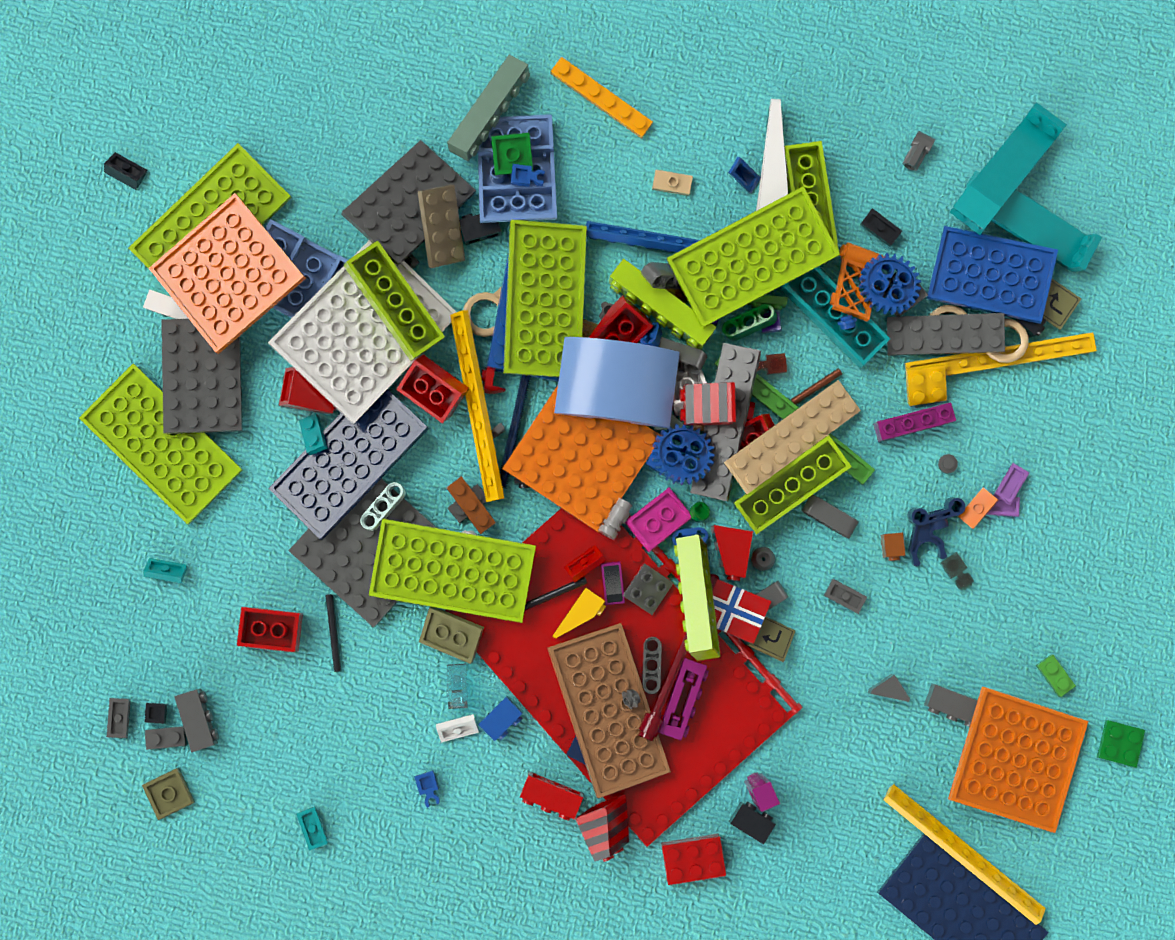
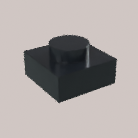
(155, 713)

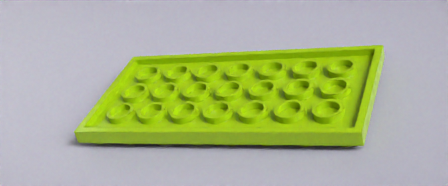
(232, 174)
(753, 256)
(543, 295)
(179, 468)
(452, 570)

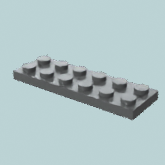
(946, 334)

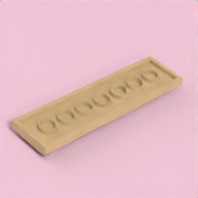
(792, 437)

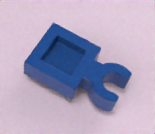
(522, 176)
(427, 785)

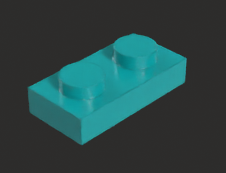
(313, 434)
(165, 570)
(312, 828)

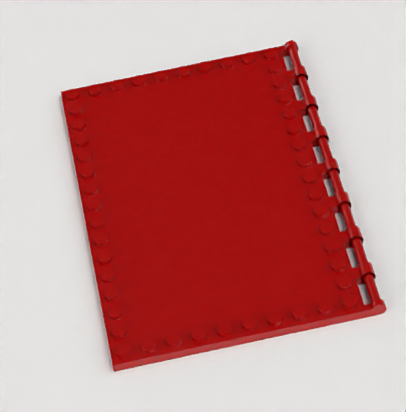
(729, 718)

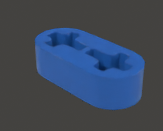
(653, 336)
(688, 532)

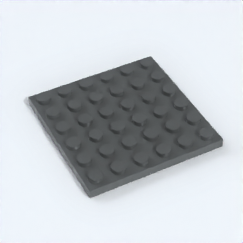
(348, 554)

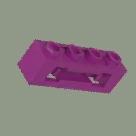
(914, 422)
(694, 694)
(761, 791)

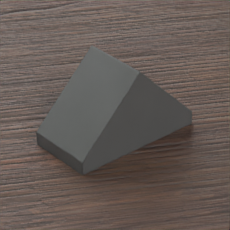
(890, 688)

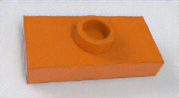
(978, 508)

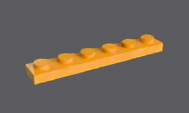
(601, 97)

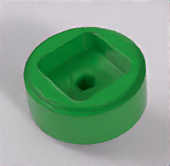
(699, 511)

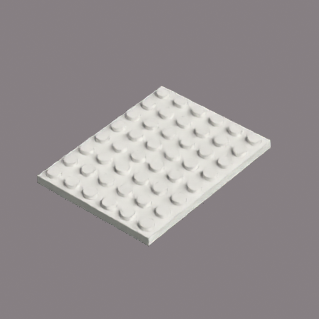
(346, 346)

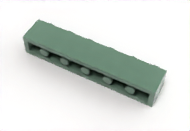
(488, 108)

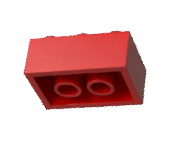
(432, 388)
(269, 629)
(551, 796)
(693, 859)

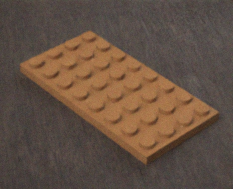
(592, 679)

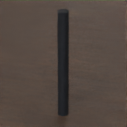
(555, 593)
(333, 633)

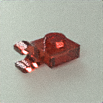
(774, 364)

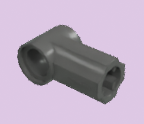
(920, 147)

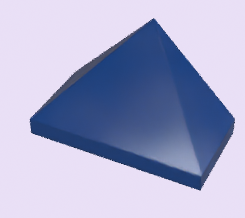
(744, 174)

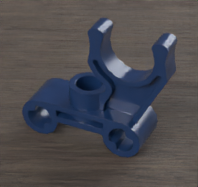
(931, 521)

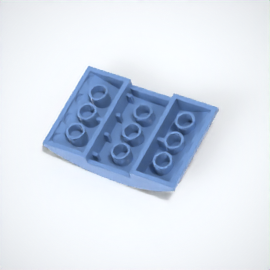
(504, 201)
(311, 259)
(617, 381)

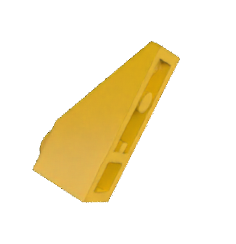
(583, 610)

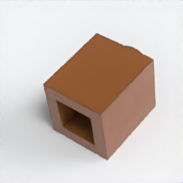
(892, 546)

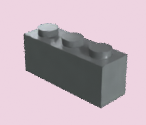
(951, 703)
(196, 719)

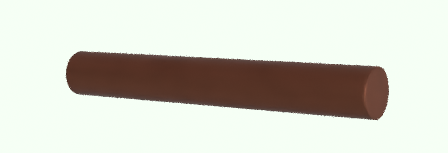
(815, 387)

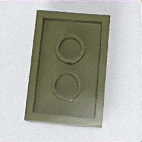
(451, 634)

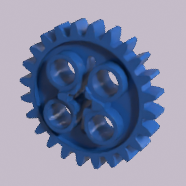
(873, 275)
(678, 469)

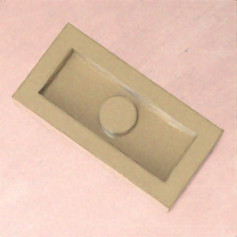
(672, 182)

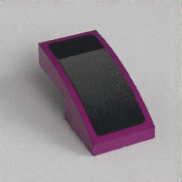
(612, 583)

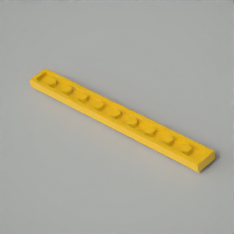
(1035, 352)
(477, 406)
(964, 854)

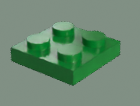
(511, 150)
(1121, 743)

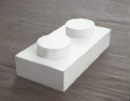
(457, 728)

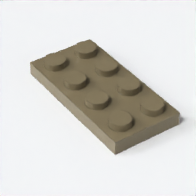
(441, 226)

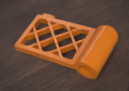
(856, 258)

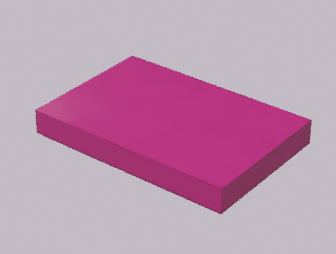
(658, 519)

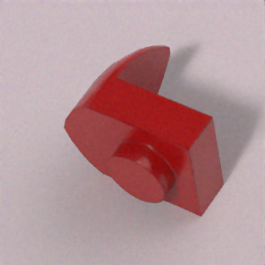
(487, 377)

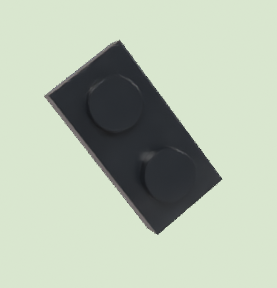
(881, 227)

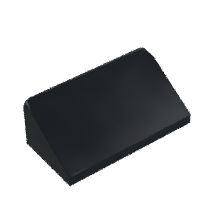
(124, 170)

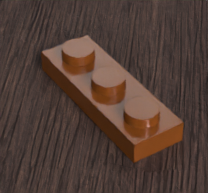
(471, 505)

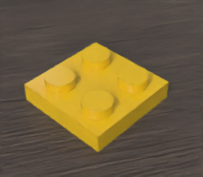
(926, 384)

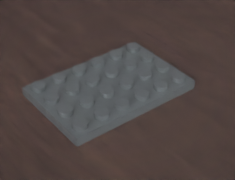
(391, 206)
(198, 384)

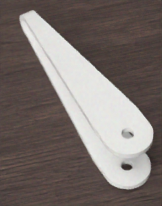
(773, 173)

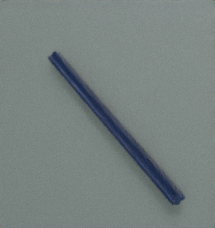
(512, 435)

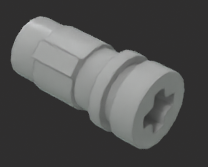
(616, 517)

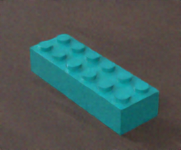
(813, 296)

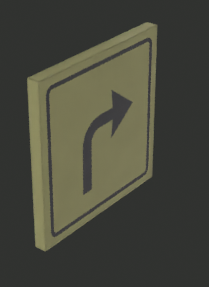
(1059, 304)
(773, 639)

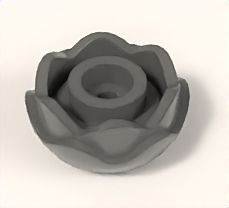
(757, 561)

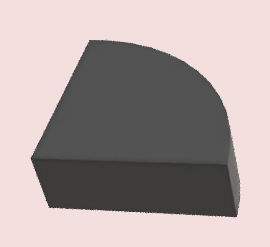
(497, 430)

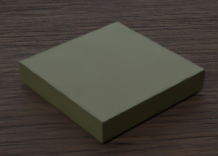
(168, 793)

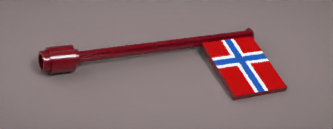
(736, 614)

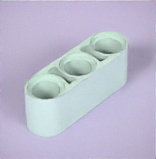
(374, 511)

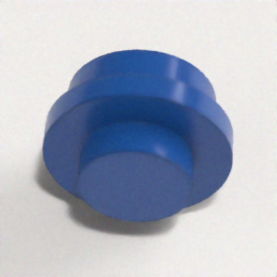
(847, 322)

